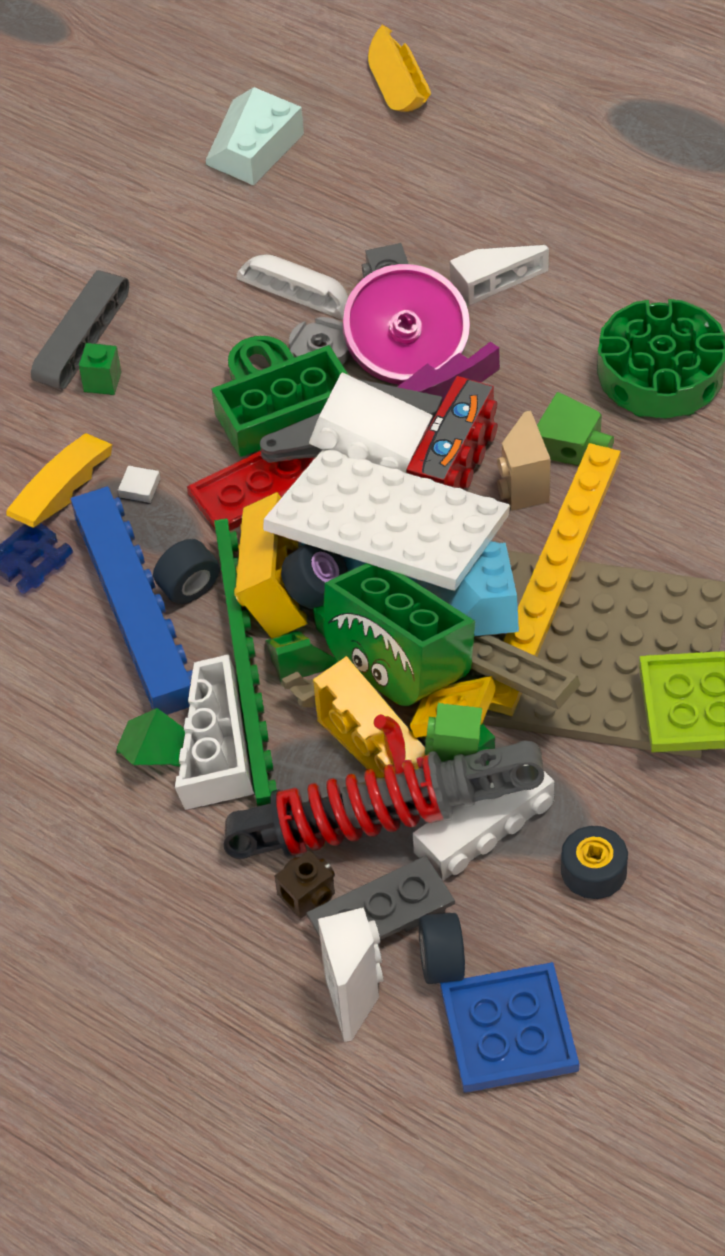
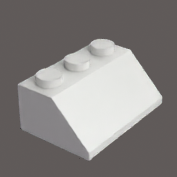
(370, 425)
(351, 966)

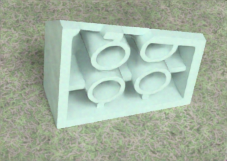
(255, 135)

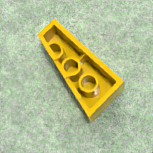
(347, 710)

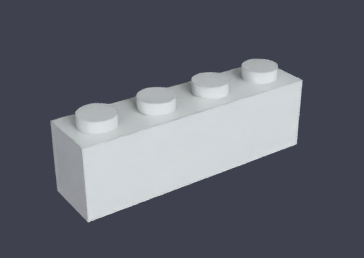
(479, 827)

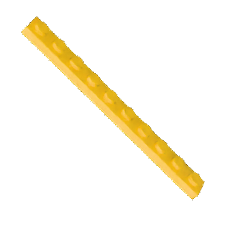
(558, 560)

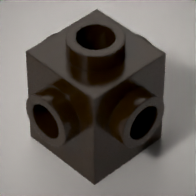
(305, 883)

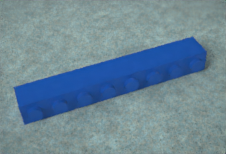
(132, 600)

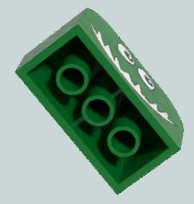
(396, 633)

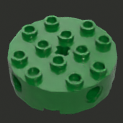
(661, 358)

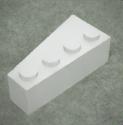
(215, 746)

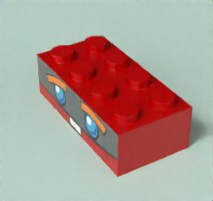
(457, 435)

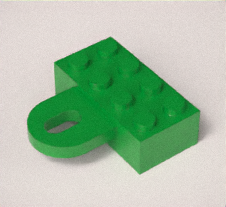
(275, 396)

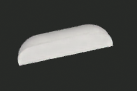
(295, 283)

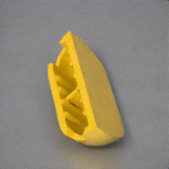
(397, 72)

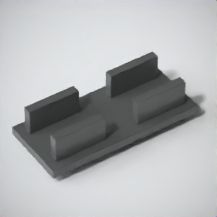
(394, 899)

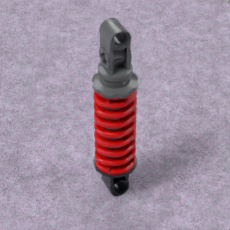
(382, 801)

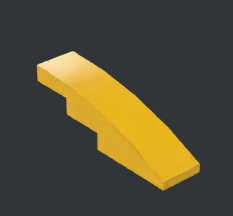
(58, 479)

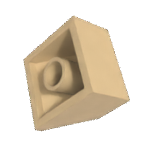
(524, 466)

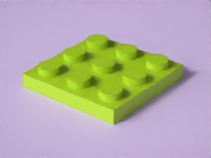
(684, 700)

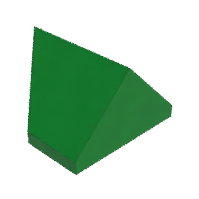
(296, 654)
(152, 740)

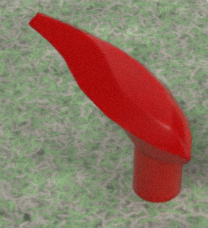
(393, 740)

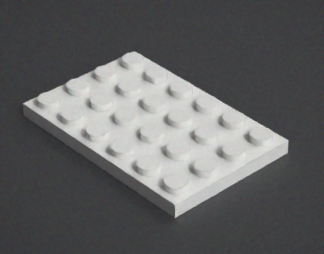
(387, 518)

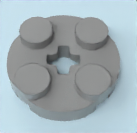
(327, 330)

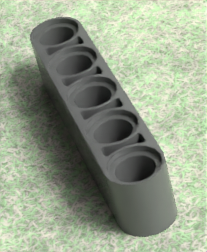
(81, 325)

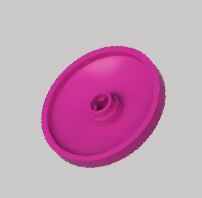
(403, 321)

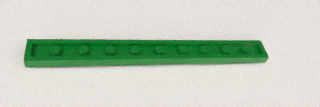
(247, 674)

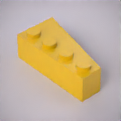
(259, 572)

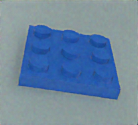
(509, 1027)

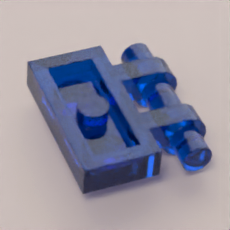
(24, 548)

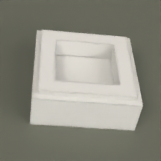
(139, 484)

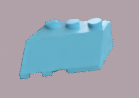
(485, 593)

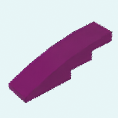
(439, 381)

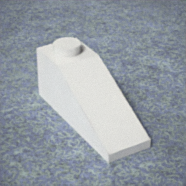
(496, 269)

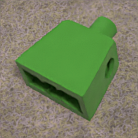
(569, 428)

